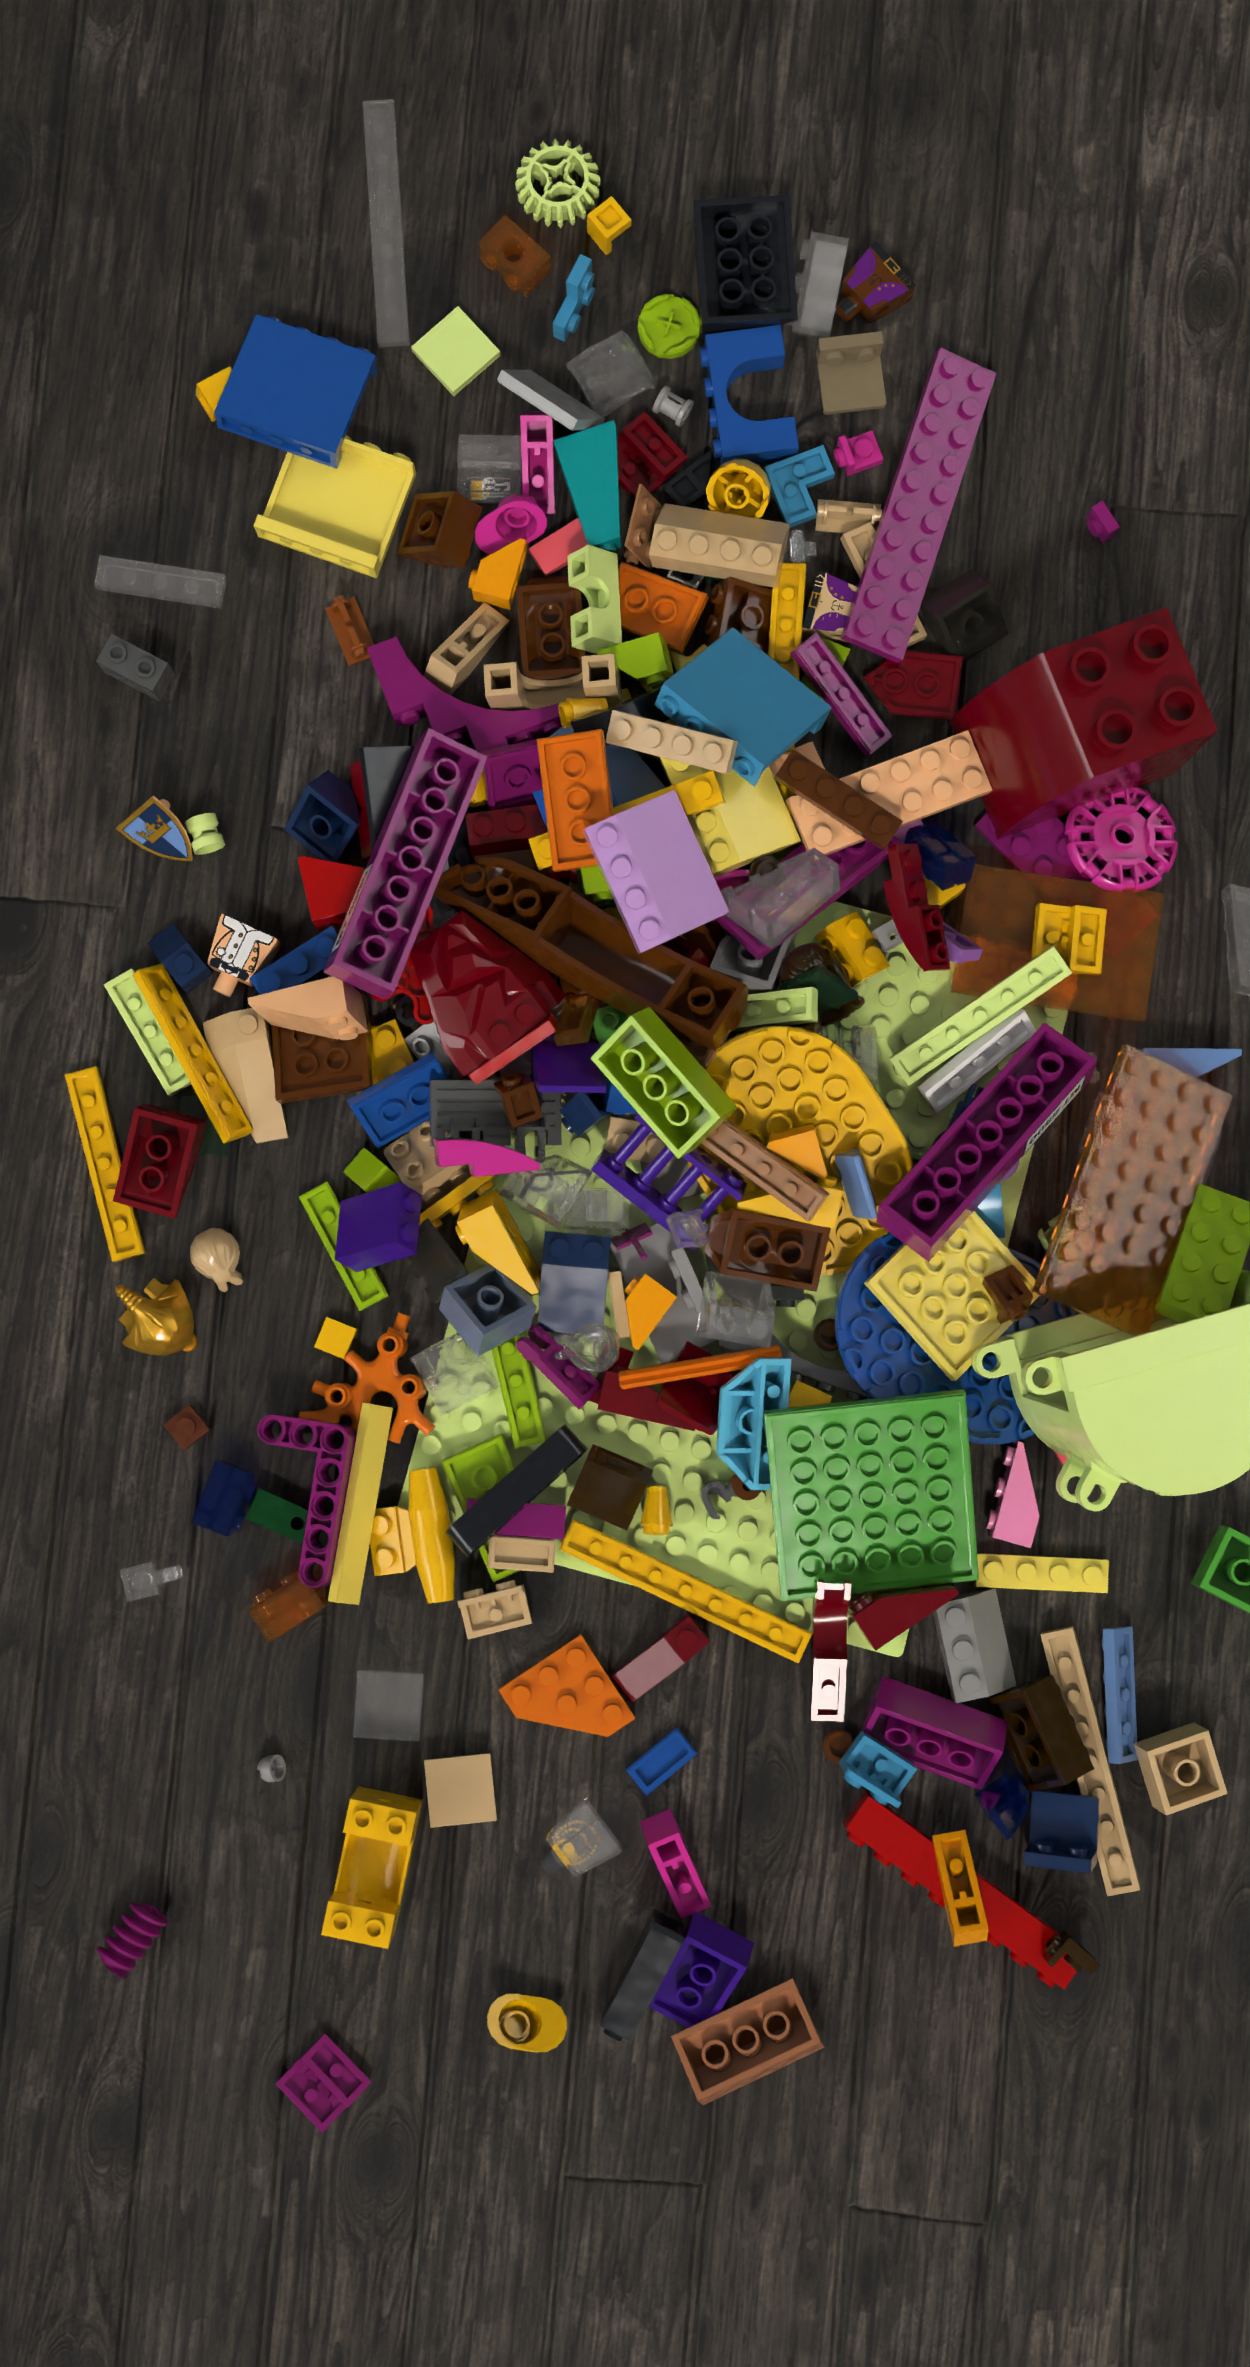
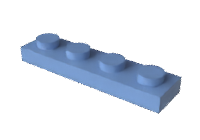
(1119, 1694)

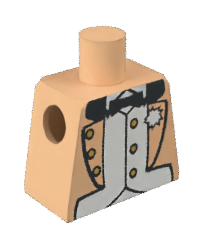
(239, 953)

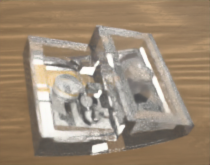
(489, 467)

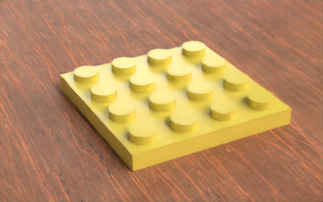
(944, 1298)

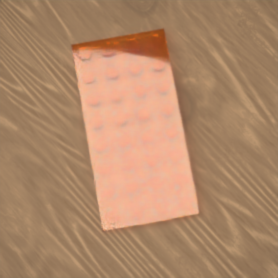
(1132, 1191)

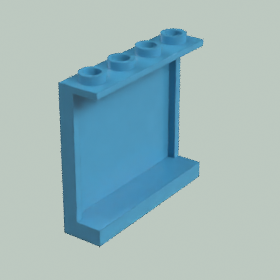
(743, 697)

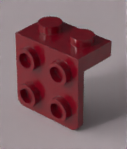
(694, 1398)

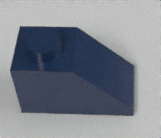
(180, 958)
(584, 1113)

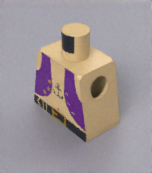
(828, 607)

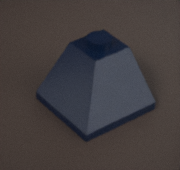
(325, 817)

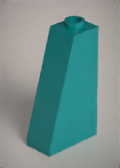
(592, 478)

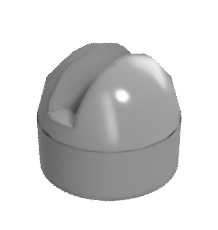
(267, 1763)

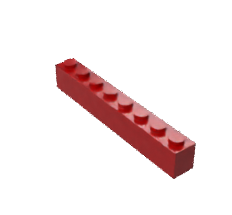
(914, 1853)

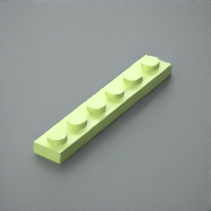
(980, 1015)

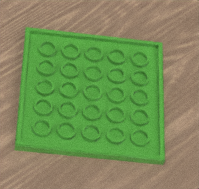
(872, 1493)

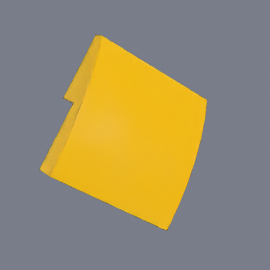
(1075, 934)

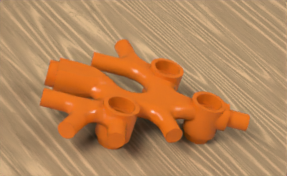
(374, 1377)

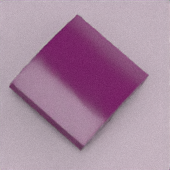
(323, 2082)

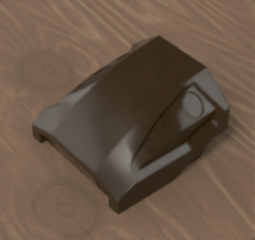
(610, 1487)

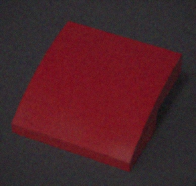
(646, 456)

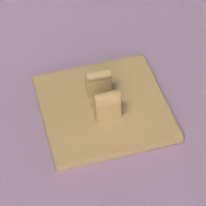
(460, 1790)

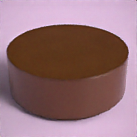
(836, 1744)

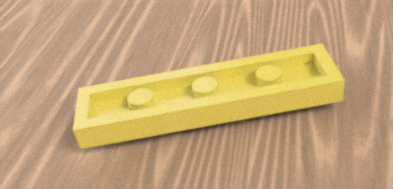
(1042, 1573)

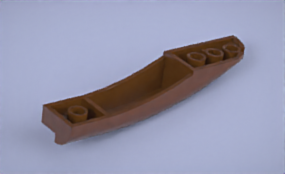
(594, 949)

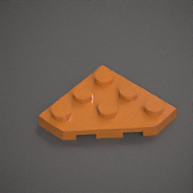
(569, 1692)

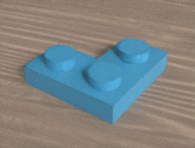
(579, 293)
(792, 478)

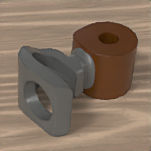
(734, 1488)

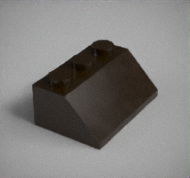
(1041, 1734)

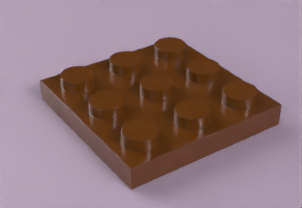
(318, 1065)

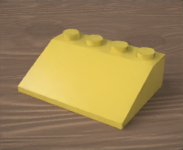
(745, 827)

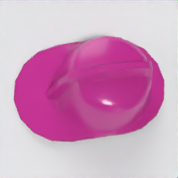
(513, 519)

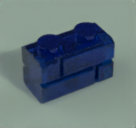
(943, 856)
(224, 1498)

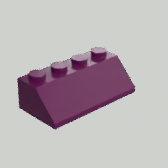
(936, 1732)

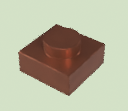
(187, 1427)

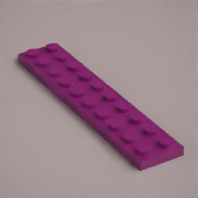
(918, 506)

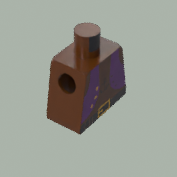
(874, 287)

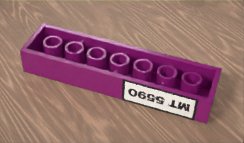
(405, 864)
(986, 1141)

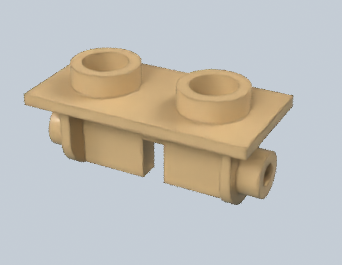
(845, 516)

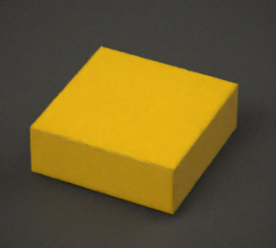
(335, 1338)

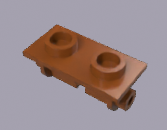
(350, 629)

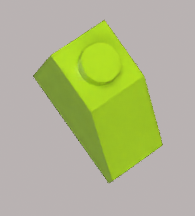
(643, 659)

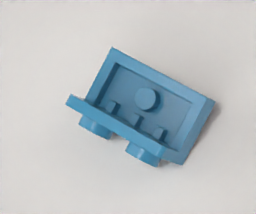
(877, 1769)

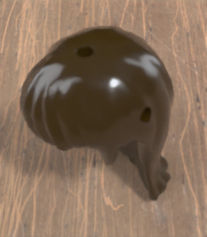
(811, 956)

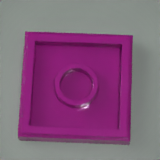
(511, 775)

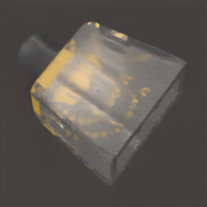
(580, 1841)

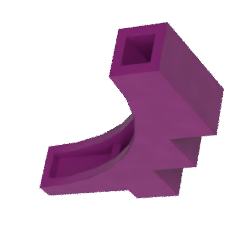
(415, 697)

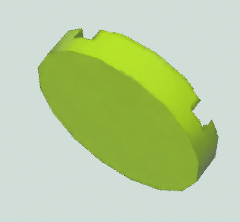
(668, 326)

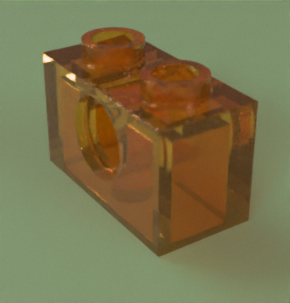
(508, 239)

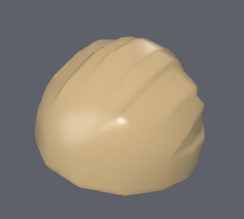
(216, 1257)

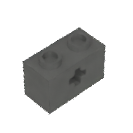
(135, 667)

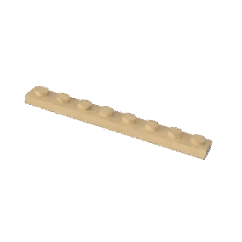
(1113, 1842)

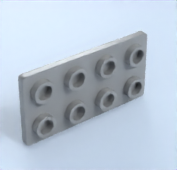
(674, 1272)

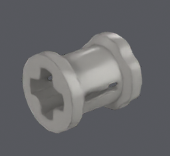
(672, 406)

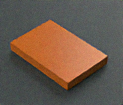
(658, 605)

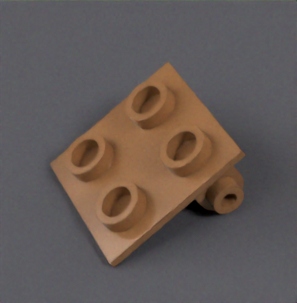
(641, 528)

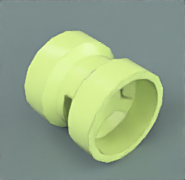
(204, 833)

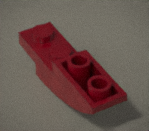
(916, 920)

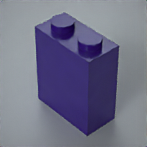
(378, 1227)

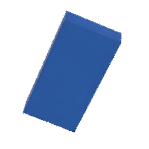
(661, 1760)

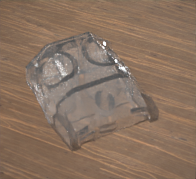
(611, 373)
(454, 1373)

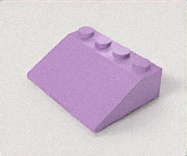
(655, 871)

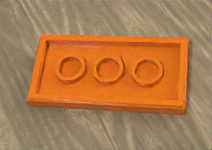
(574, 794)

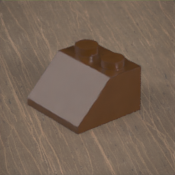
(440, 529)

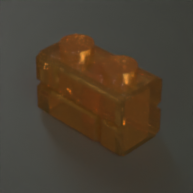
(286, 1607)

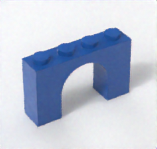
(726, 359)

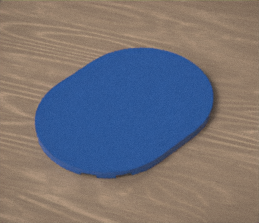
(891, 1363)

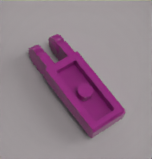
(569, 1379)

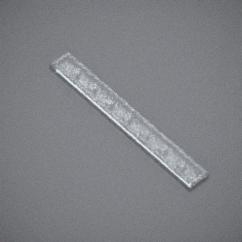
(386, 223)

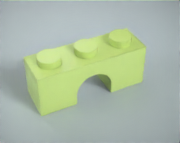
(597, 576)

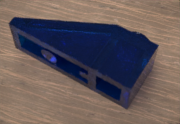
(1004, 1804)

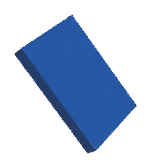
(397, 1101)

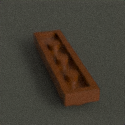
(838, 799)

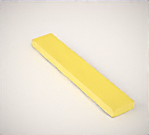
(360, 1504)

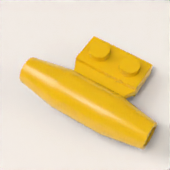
(417, 1537)

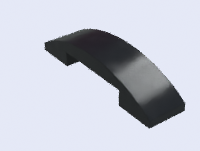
(640, 705)

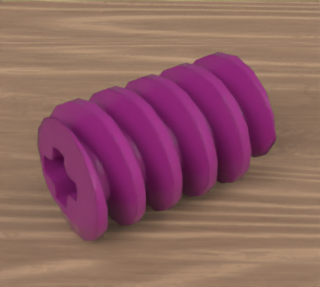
(131, 1938)

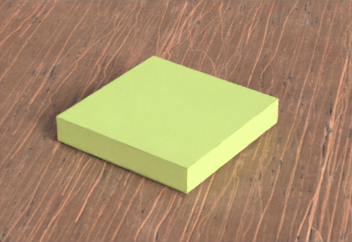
(455, 351)

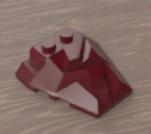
(480, 990)

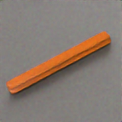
(693, 1367)

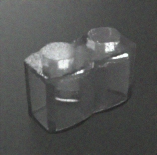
(598, 1210)

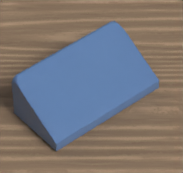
(856, 1184)

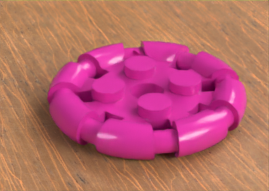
(1117, 855)

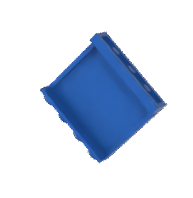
(294, 390)

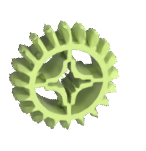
(555, 166)

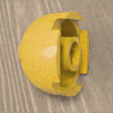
(739, 489)

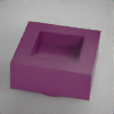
(1102, 523)

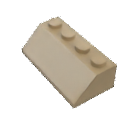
(719, 545)

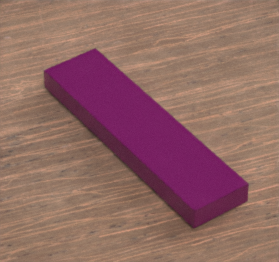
(841, 694)

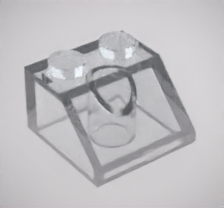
(736, 1310)

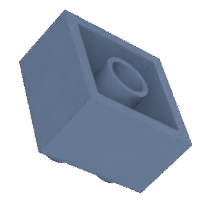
(487, 1308)

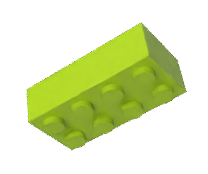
(663, 1082)
(1206, 1257)

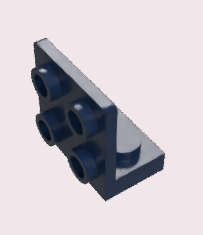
(1063, 1831)

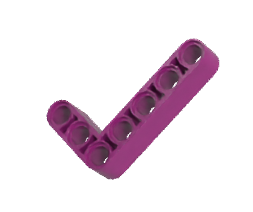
(322, 1486)

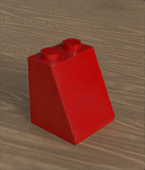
(328, 890)

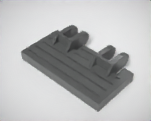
(474, 1107)

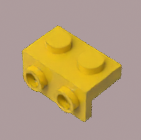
(854, 947)

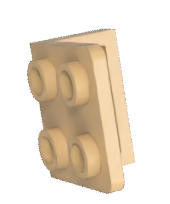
(417, 1168)

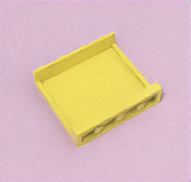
(339, 512)

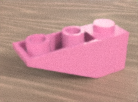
(1016, 1507)

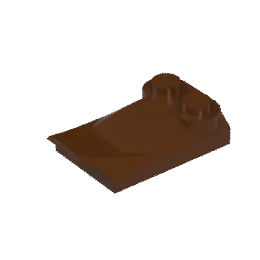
(546, 628)
(767, 1248)

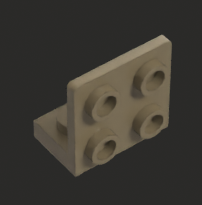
(851, 372)

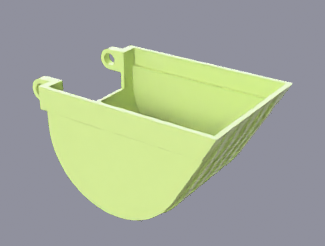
(1136, 1408)

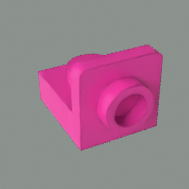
(857, 453)

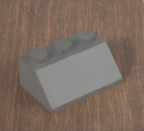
(974, 1646)

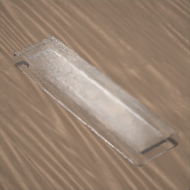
(160, 581)

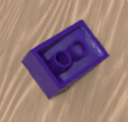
(566, 1067)
(702, 1972)

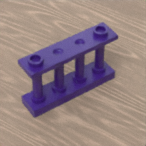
(638, 1186)

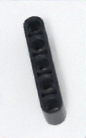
(516, 1490)

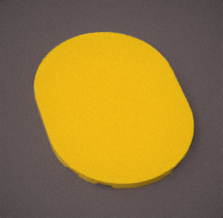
(801, 1078)

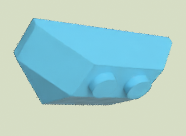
(741, 1417)

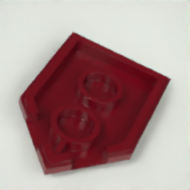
(919, 684)

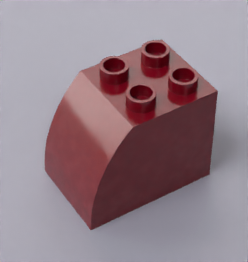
(1086, 722)

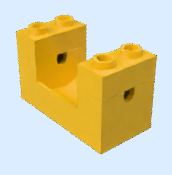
(372, 1867)

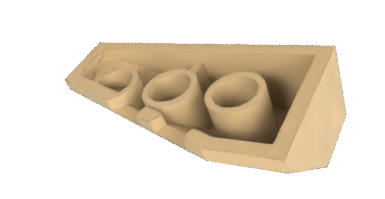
(245, 1056)

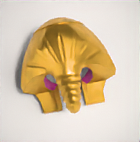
(158, 1324)

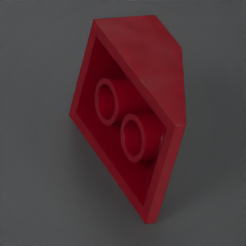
(159, 1159)
(892, 1612)

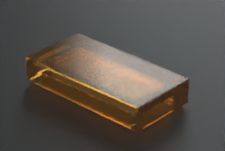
(576, 1019)

